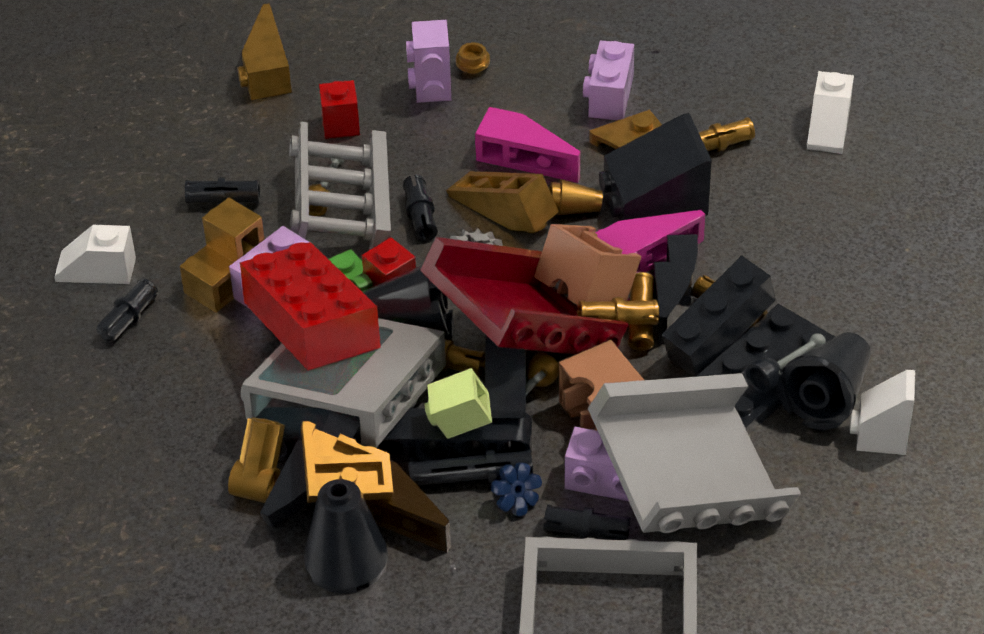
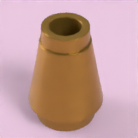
(575, 198)

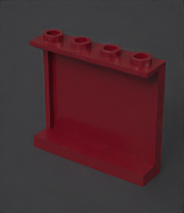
(508, 303)

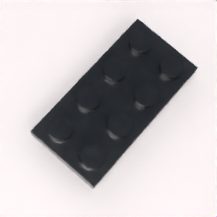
(771, 337)

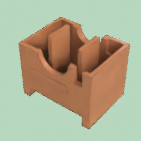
(585, 265)
(586, 373)

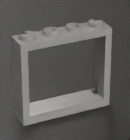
(609, 557)

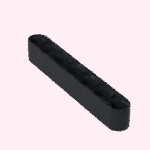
(414, 435)

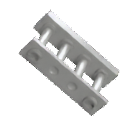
(372, 178)

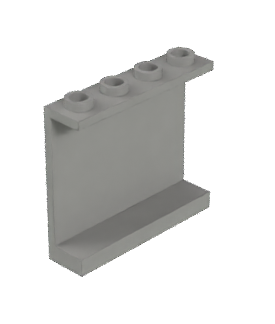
(686, 453)

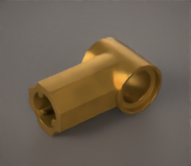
(256, 470)

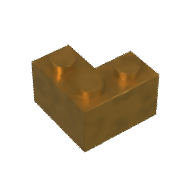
(229, 235)

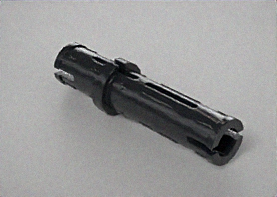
(422, 471)

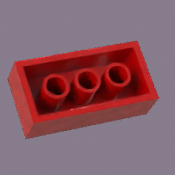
(310, 305)

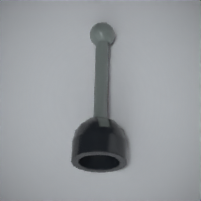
(765, 372)

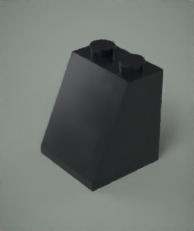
(659, 173)

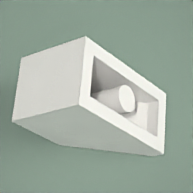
(830, 112)
(98, 256)
(885, 415)

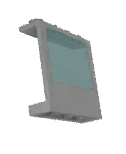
(370, 385)

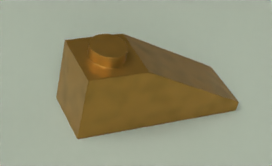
(264, 59)
(509, 199)

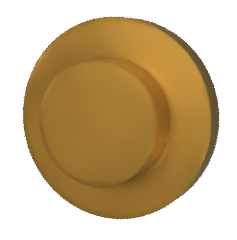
(472, 58)

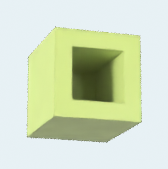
(458, 403)

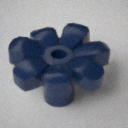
(516, 488)

